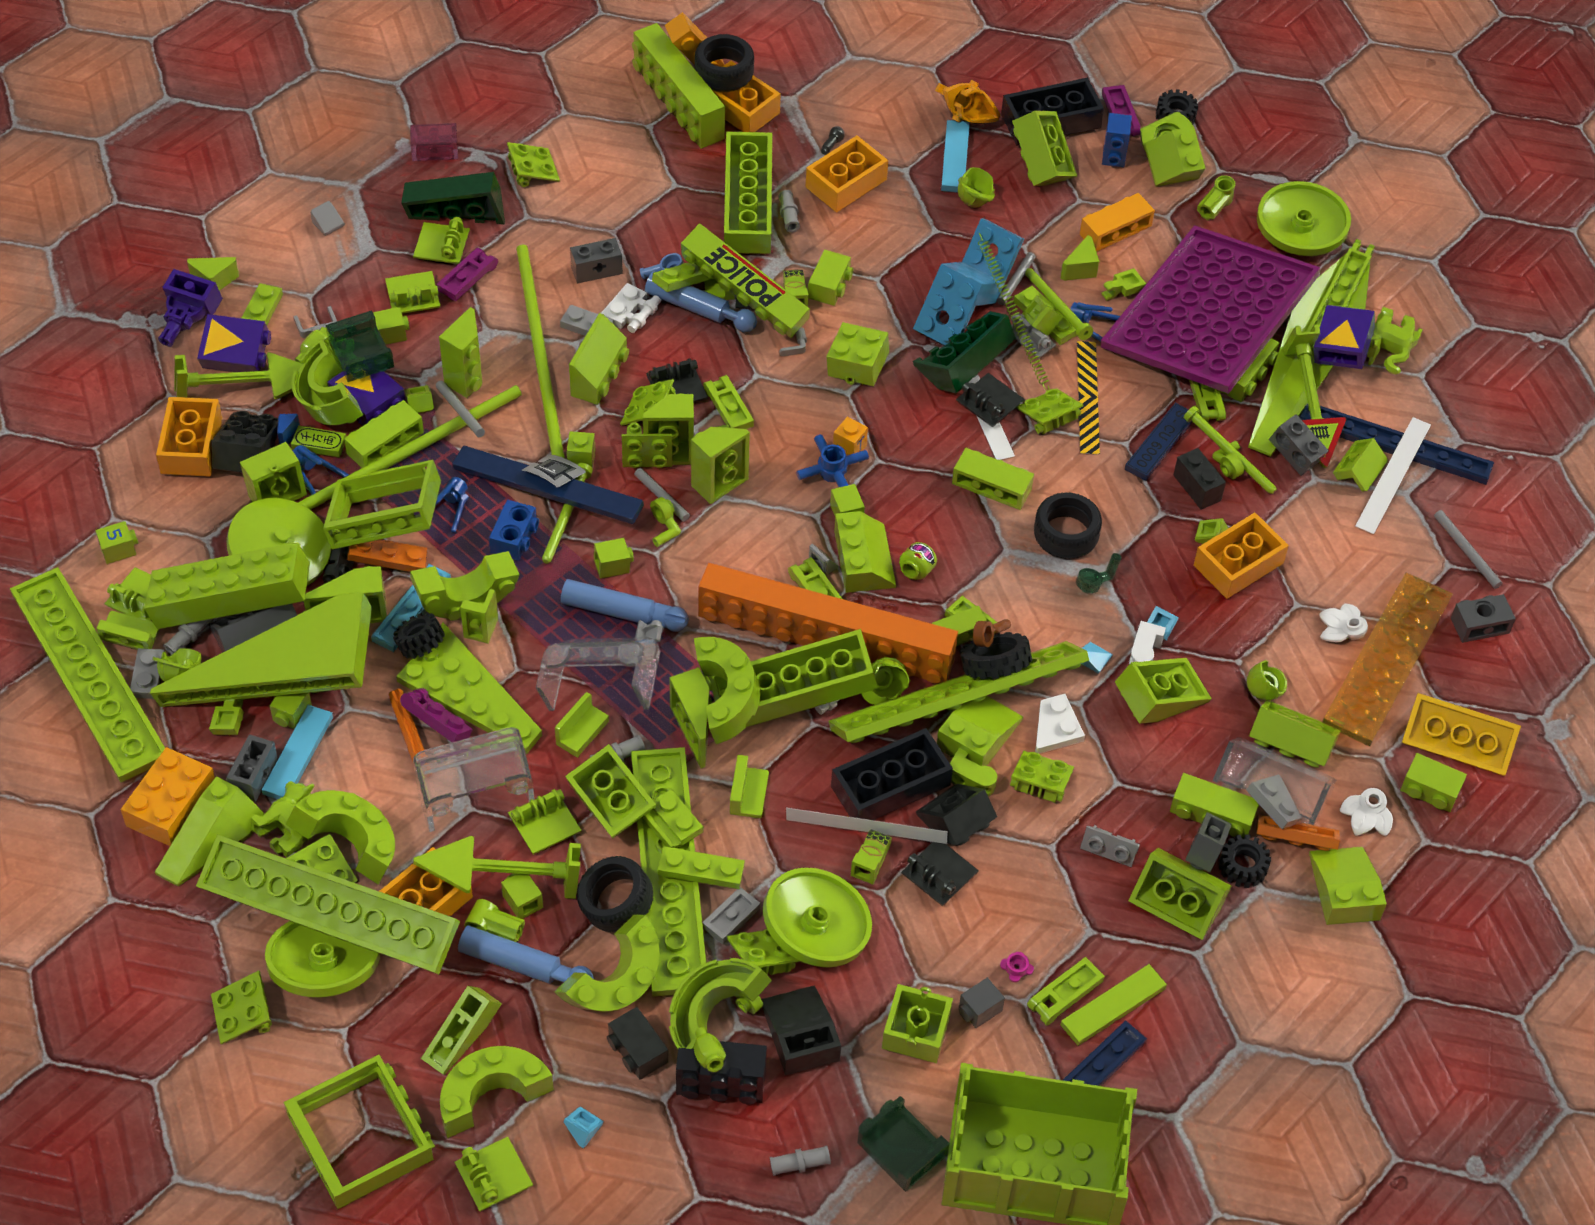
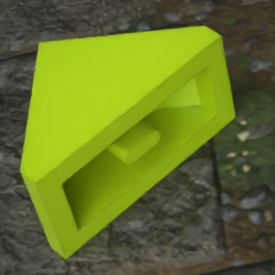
(1082, 262)
(219, 270)
(1041, 316)

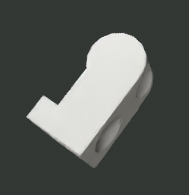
(1147, 637)

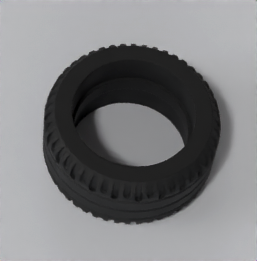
(725, 47)
(1063, 544)
(602, 875)

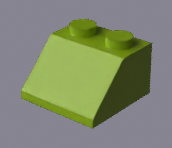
(1175, 157)

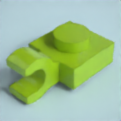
(1126, 282)
(227, 718)

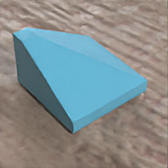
(1163, 618)
(1097, 657)
(582, 1125)

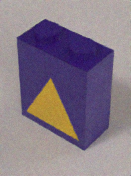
(1344, 337)
(233, 344)
(373, 393)

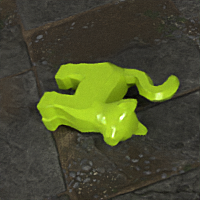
(1393, 339)
(278, 816)

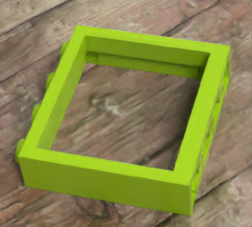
(386, 523)
(337, 1087)

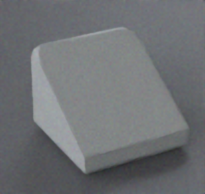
(326, 218)
(825, 563)

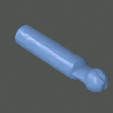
(704, 305)
(622, 605)
(515, 956)

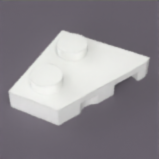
(1057, 725)

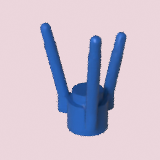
(1085, 311)
(309, 460)
(454, 492)

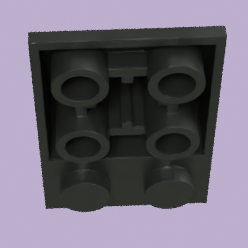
(243, 438)
(802, 1030)

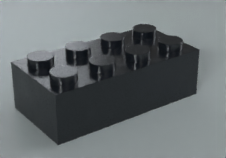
(1072, 100)
(892, 776)

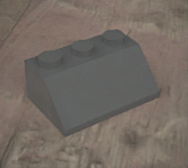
(244, 626)

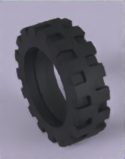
(1004, 656)

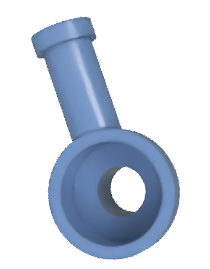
(668, 261)

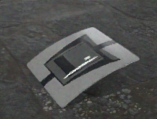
(555, 469)

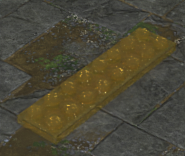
(1387, 659)

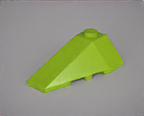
(220, 811)

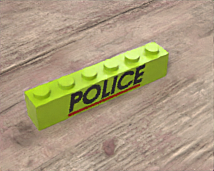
(745, 281)

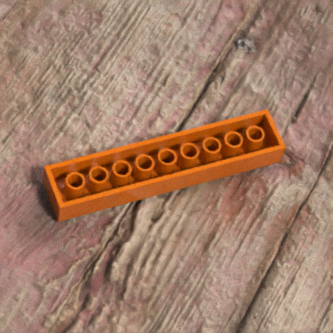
(810, 616)

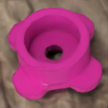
(1019, 959)

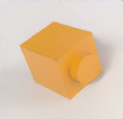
(851, 436)

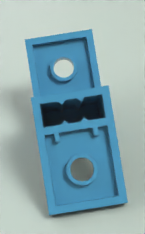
(967, 283)

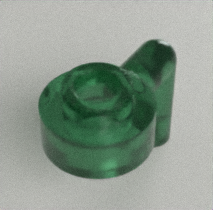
(1091, 580)

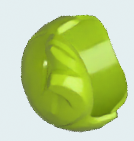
(1266, 681)

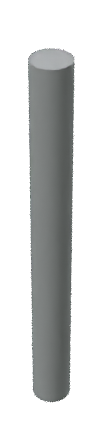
(460, 409)
(1468, 549)

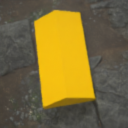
(1461, 734)

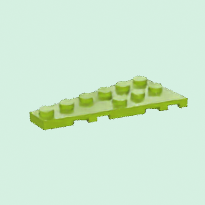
(467, 689)

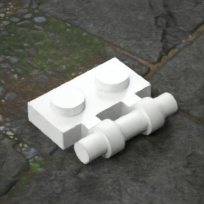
(625, 305)

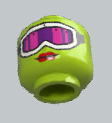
(918, 561)

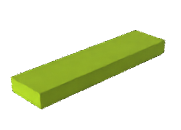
(1113, 1004)

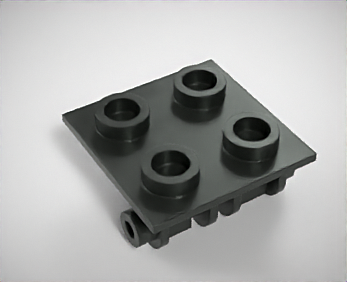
(684, 376)
(989, 399)
(939, 871)

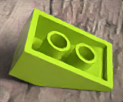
(365, 580)
(1161, 689)
(688, 703)
(978, 729)
(610, 791)
(1347, 885)

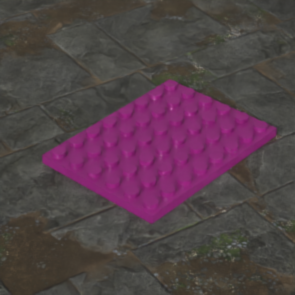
(1210, 308)

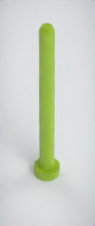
(1083, 330)
(1192, 415)
(563, 519)

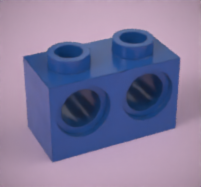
(1116, 140)
(514, 529)

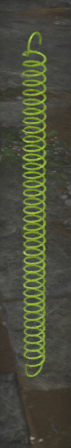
(1013, 310)

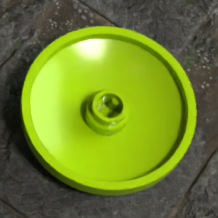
(1303, 218)
(276, 523)
(817, 917)
(315, 962)

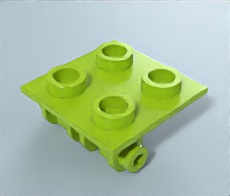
(531, 163)
(442, 242)
(413, 292)
(644, 398)
(1051, 410)
(646, 449)
(130, 595)
(1043, 773)
(544, 821)
(326, 857)
(762, 951)
(241, 1008)
(493, 1173)

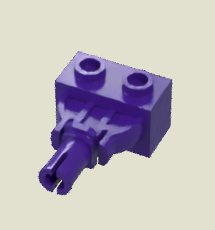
(186, 303)

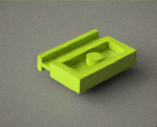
(672, 820)

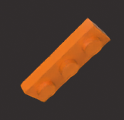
(389, 555)
(1298, 834)

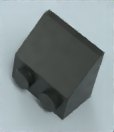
(960, 812)

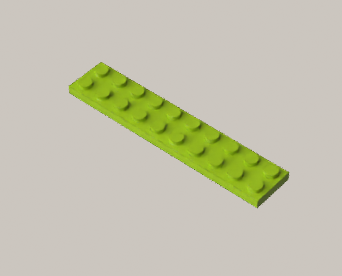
(89, 674)
(952, 694)
(675, 901)
(328, 904)

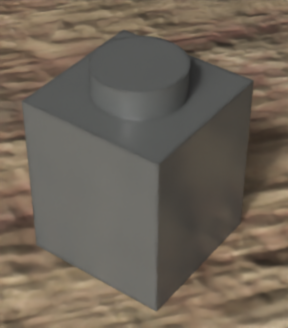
(981, 1003)

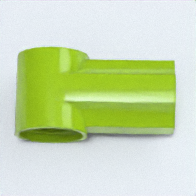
(1217, 198)
(488, 918)

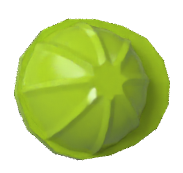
(976, 187)
(177, 663)
(890, 678)

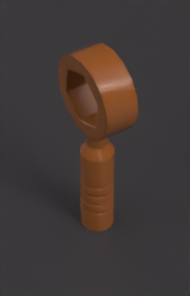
(985, 631)

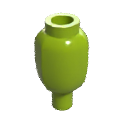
(310, 340)
(708, 1050)

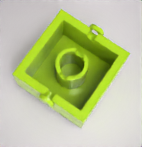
(857, 354)
(274, 474)
(917, 1023)

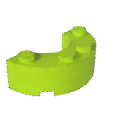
(310, 386)
(445, 595)
(742, 695)
(353, 819)
(629, 980)
(708, 987)
(486, 1071)

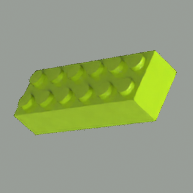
(678, 85)
(748, 192)
(227, 585)
(809, 676)

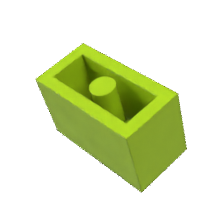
(830, 277)
(1433, 782)

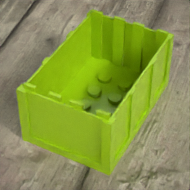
(1039, 1148)

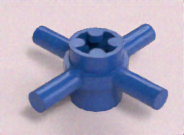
(832, 462)

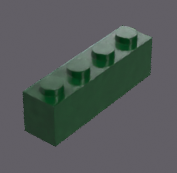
(458, 196)
(967, 352)

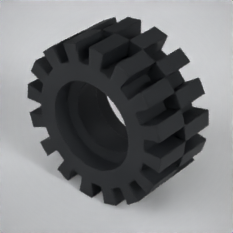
(1177, 101)
(418, 635)
(1243, 874)

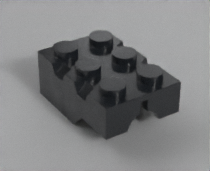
(740, 1076)

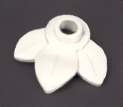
(1343, 624)
(1368, 815)

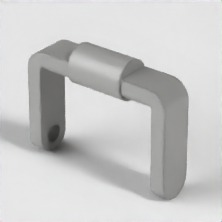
(304, 333)
(801, 339)

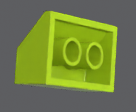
(1044, 148)
(461, 355)
(597, 361)
(673, 416)
(719, 461)
(863, 552)
(1294, 733)
(1179, 893)

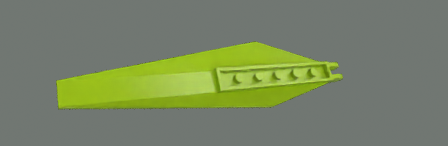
(1340, 285)

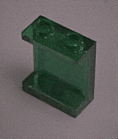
(359, 346)
(901, 1143)

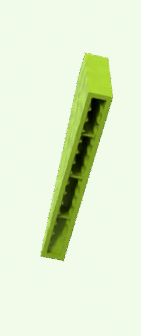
(302, 655)

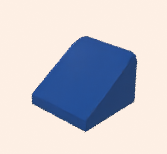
(287, 427)

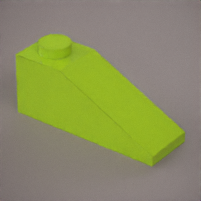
(461, 1028)

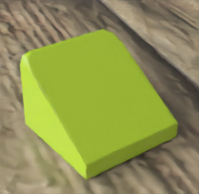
(419, 398)
(1209, 529)

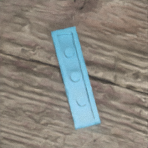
(954, 154)
(405, 608)
(298, 751)

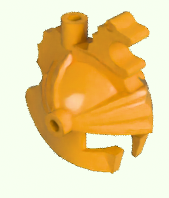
(969, 103)

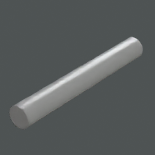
(1017, 276)
(656, 489)

